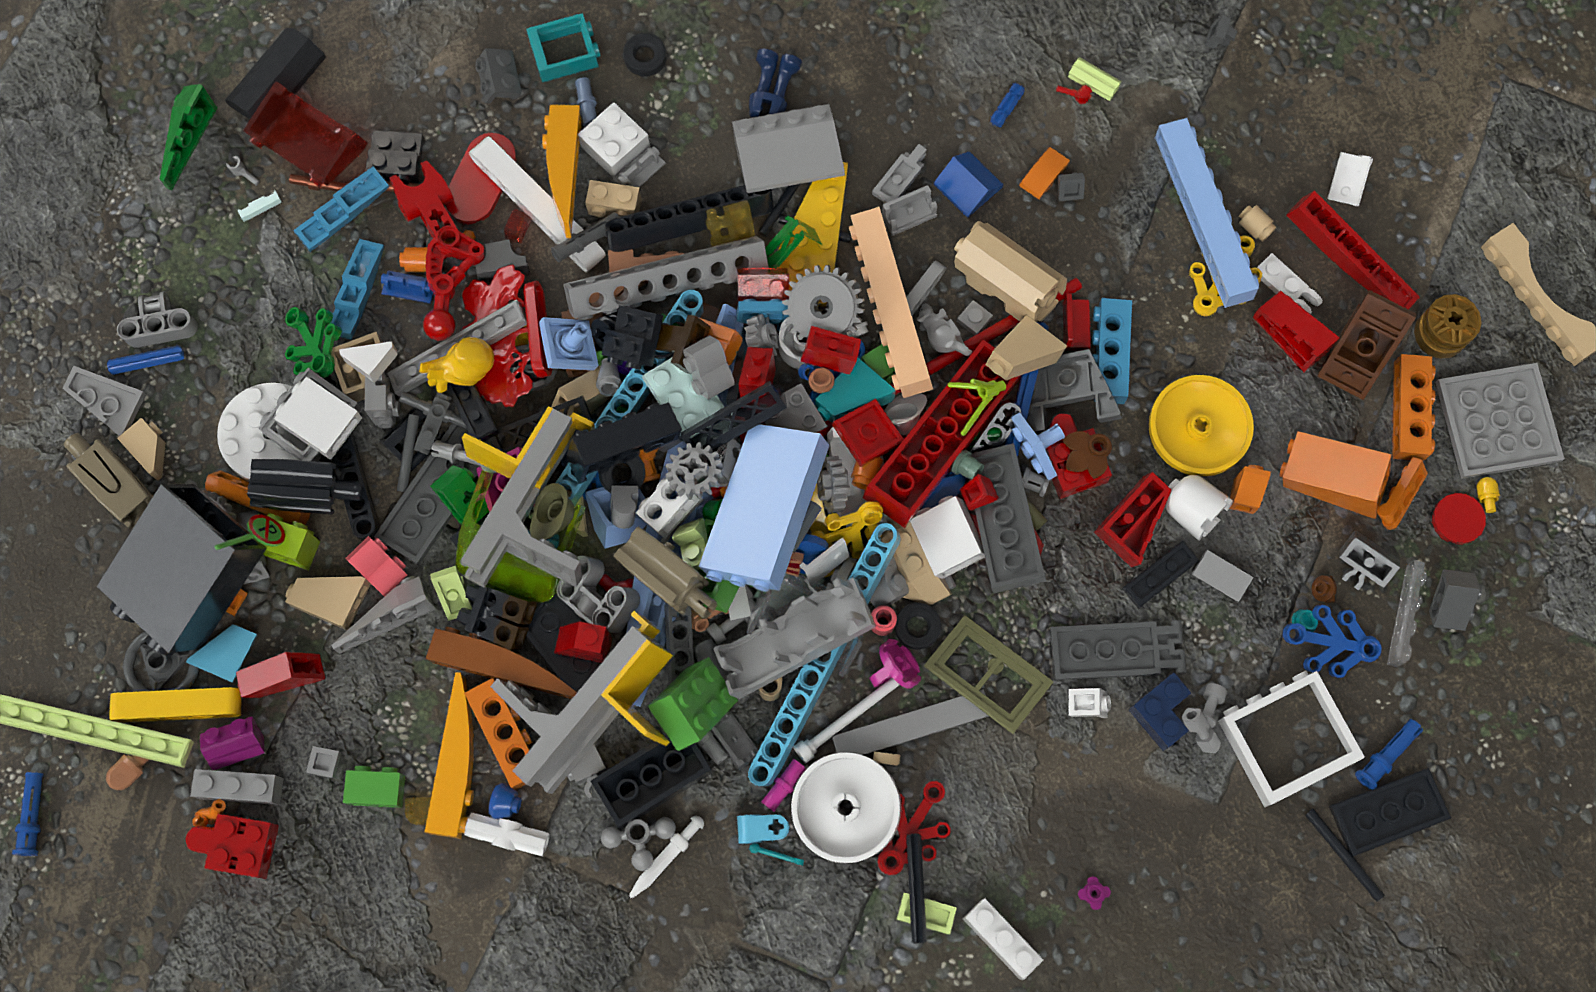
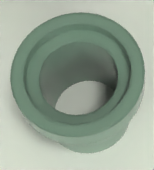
(967, 465)

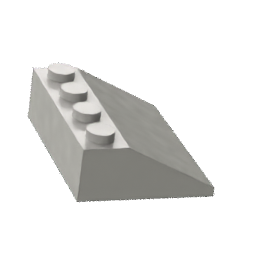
(788, 148)

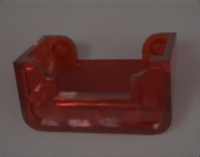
(303, 136)

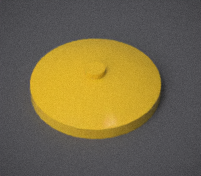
(1201, 425)

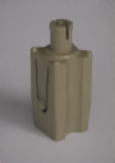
(108, 479)
(665, 573)

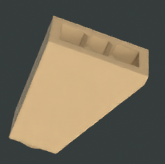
(1025, 350)
(585, 386)
(329, 598)

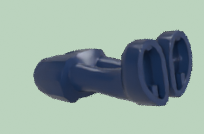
(768, 62)

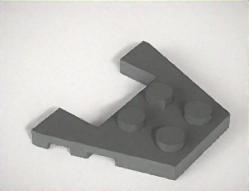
(1069, 381)

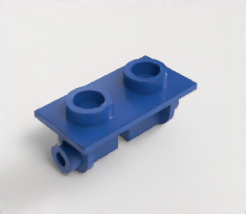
(406, 287)

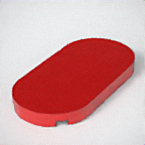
(473, 189)

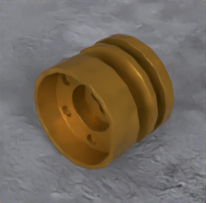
(1447, 326)

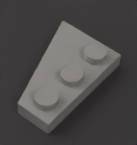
(105, 398)

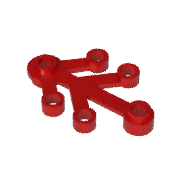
(910, 828)

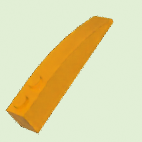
(562, 157)
(454, 769)

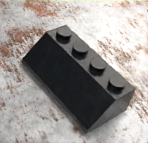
(649, 780)

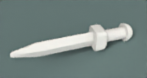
(678, 843)

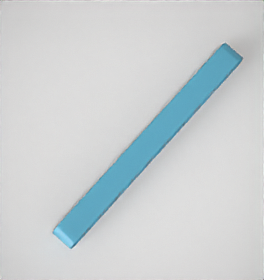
(625, 396)
(823, 669)

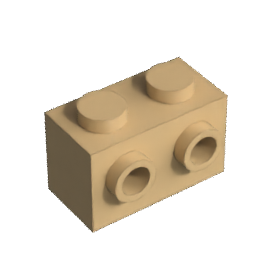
(607, 198)

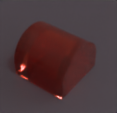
(517, 226)

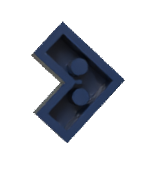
(1156, 713)

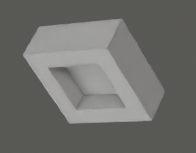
(974, 318)
(323, 762)

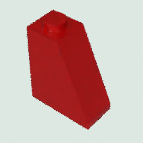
(584, 641)
(280, 674)

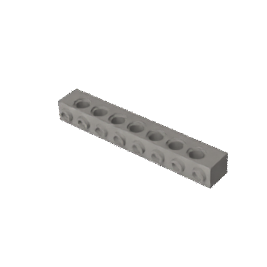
(579, 291)

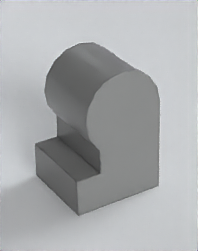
(623, 505)

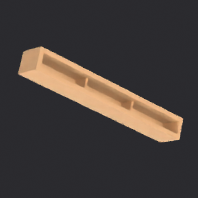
(891, 303)

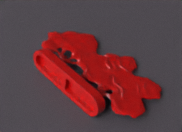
(483, 300)

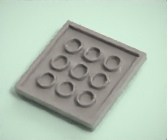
(1499, 420)

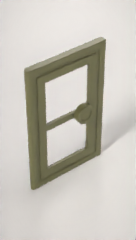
(1003, 654)

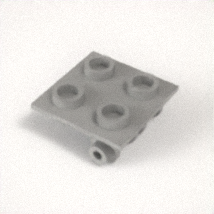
(799, 414)

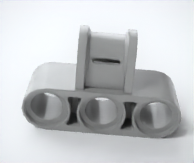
(153, 312)

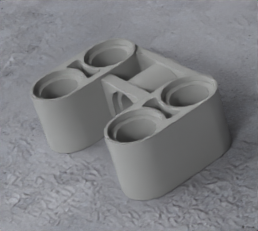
(594, 607)

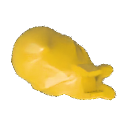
(462, 365)

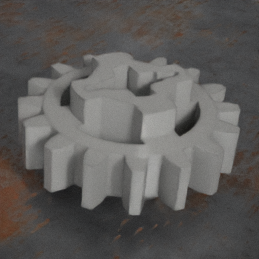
(697, 474)
(833, 485)

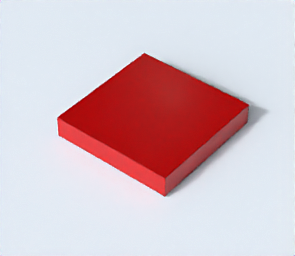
(868, 432)

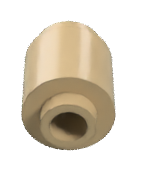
(1257, 222)

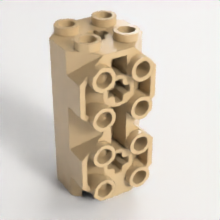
(1008, 271)

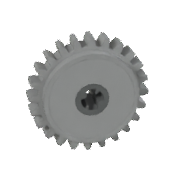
(828, 288)

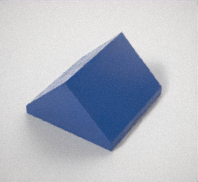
(967, 183)

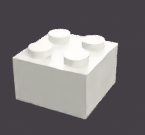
(613, 140)

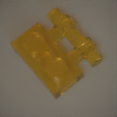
(737, 220)

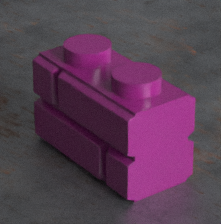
(232, 743)

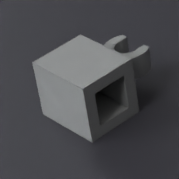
(587, 769)

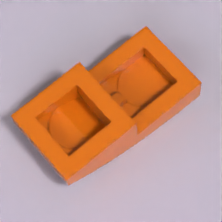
(1044, 173)

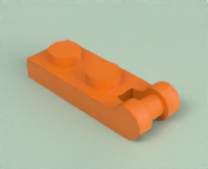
(1402, 494)

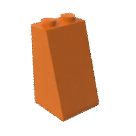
(1337, 473)

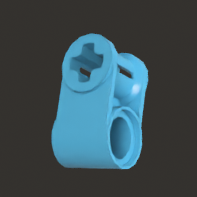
(756, 828)

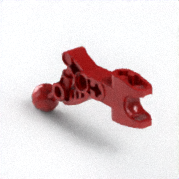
(428, 202)

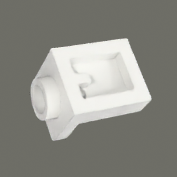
(1089, 702)

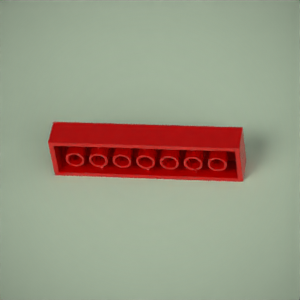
(935, 442)

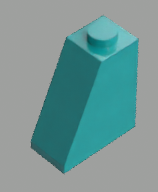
(853, 391)

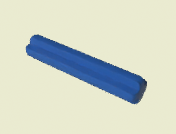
(145, 359)

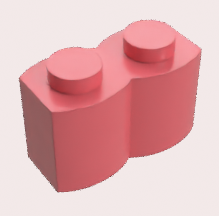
(376, 565)

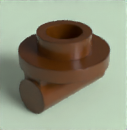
(1324, 589)

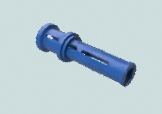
(1382, 762)
(32, 781)

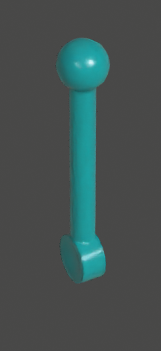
(755, 848)

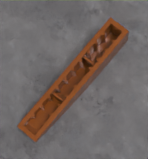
(492, 661)

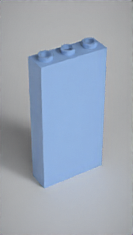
(764, 507)

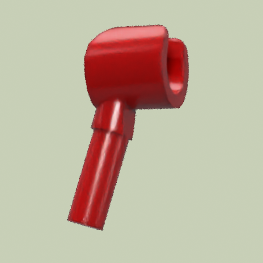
(1081, 96)

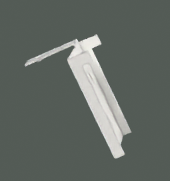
(1349, 178)
(825, 563)

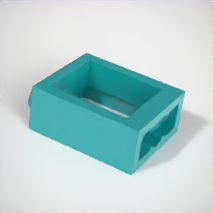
(558, 29)

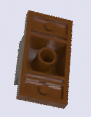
(1366, 344)

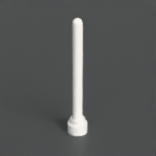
(807, 748)

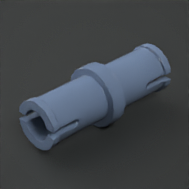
(586, 100)

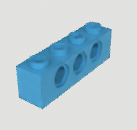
(1120, 314)

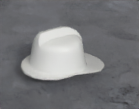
(906, 412)

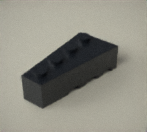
(622, 440)

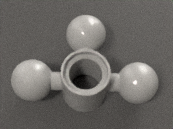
(642, 858)

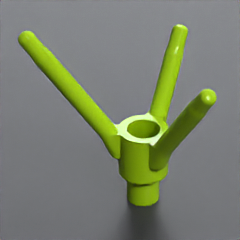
(985, 390)

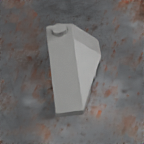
(395, 609)

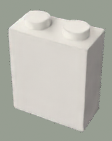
(317, 417)
(948, 536)

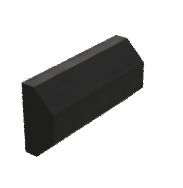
(287, 61)

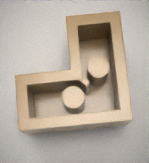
(351, 380)

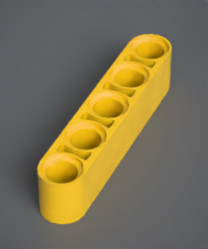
(175, 705)

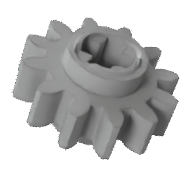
(761, 333)

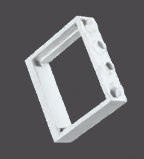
(1247, 759)

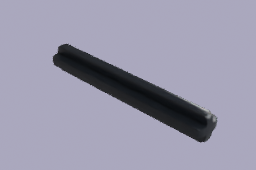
(916, 888)

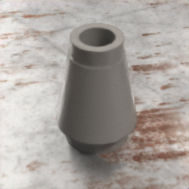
(608, 378)

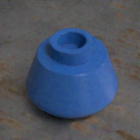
(504, 802)

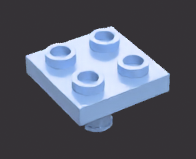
(568, 344)
(1035, 445)

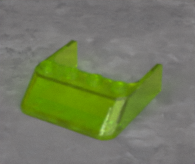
(512, 572)

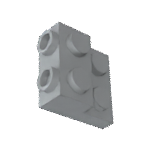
(380, 402)

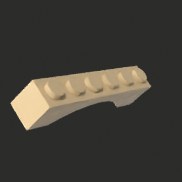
(1511, 256)

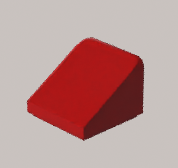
(978, 492)

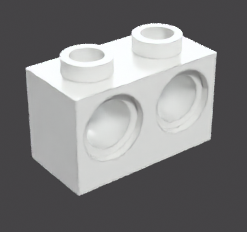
(672, 509)

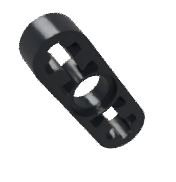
(977, 445)

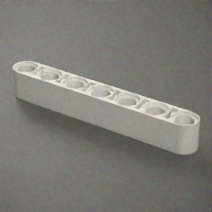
(530, 198)

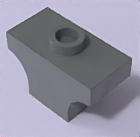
(497, 256)

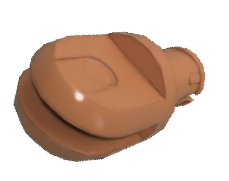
(125, 771)

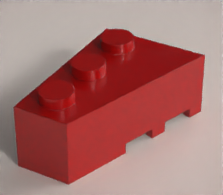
(1295, 330)
(1134, 519)

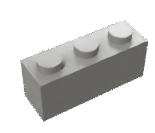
(237, 787)

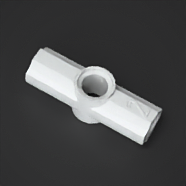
(507, 834)

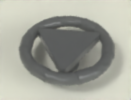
(158, 666)

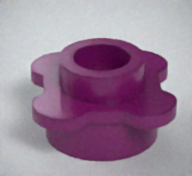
(1086, 893)

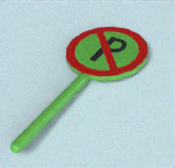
(262, 529)

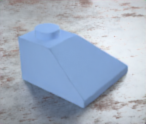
(600, 512)

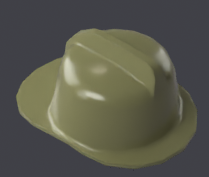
(551, 512)

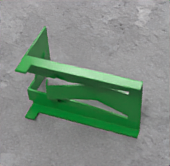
(784, 235)

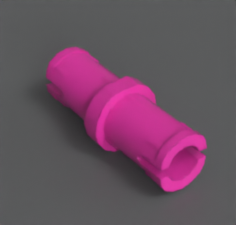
(783, 785)

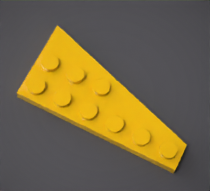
(823, 212)

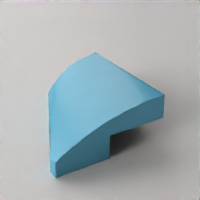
(225, 653)

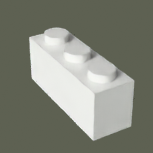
(1002, 939)

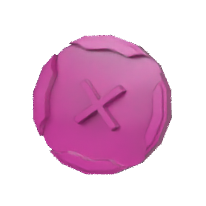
(898, 664)

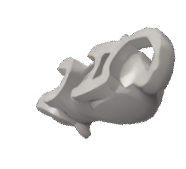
(941, 331)

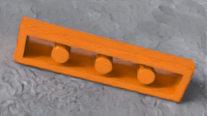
(236, 490)

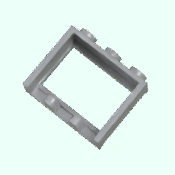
(268, 422)

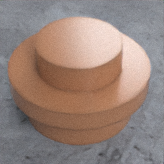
(821, 380)

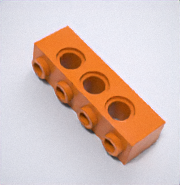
(1404, 393)
(480, 700)

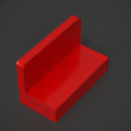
(1076, 324)
(831, 350)

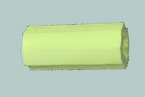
(1095, 78)

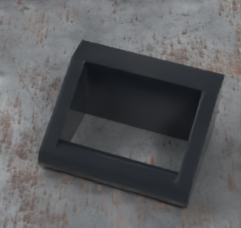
(398, 432)

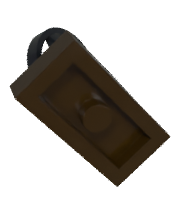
(677, 338)

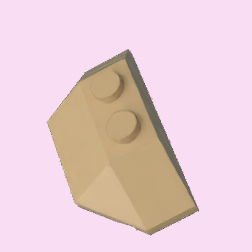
(915, 568)

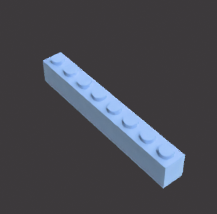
(1207, 213)

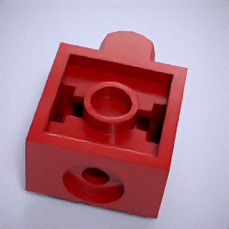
(1068, 482)
(236, 845)

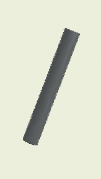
(408, 450)

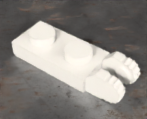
(1281, 278)

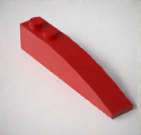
(1349, 250)

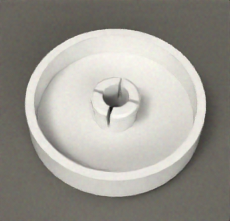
(240, 432)
(818, 811)

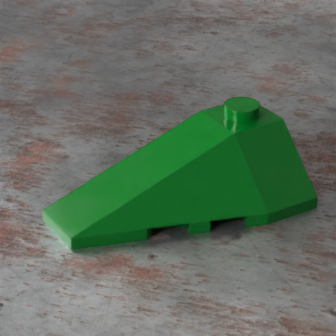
(188, 122)

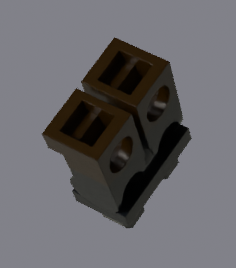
(488, 615)

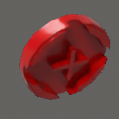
(1458, 518)

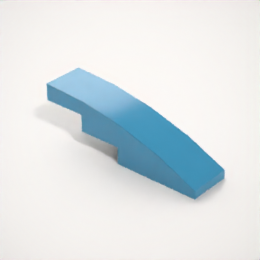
(341, 209)
(356, 286)

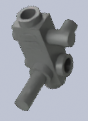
(437, 412)

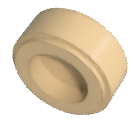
(886, 758)

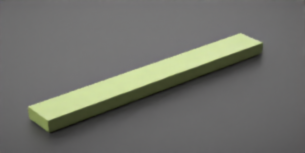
(94, 731)

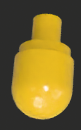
(1488, 493)

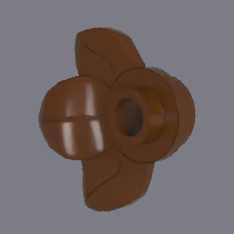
(1084, 455)

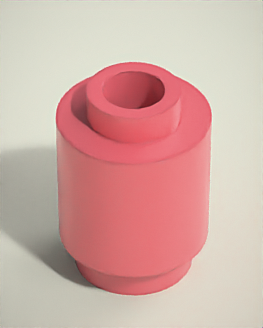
(887, 613)

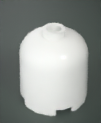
(1196, 504)

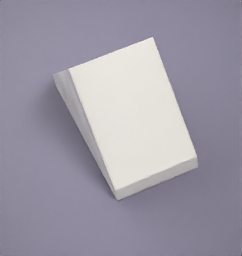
(370, 359)

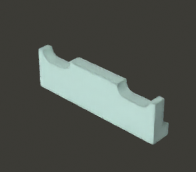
(259, 206)

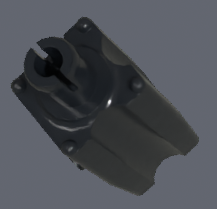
(298, 486)

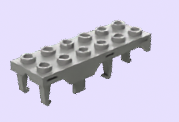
(801, 635)

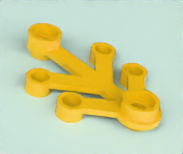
(1212, 294)
(868, 514)

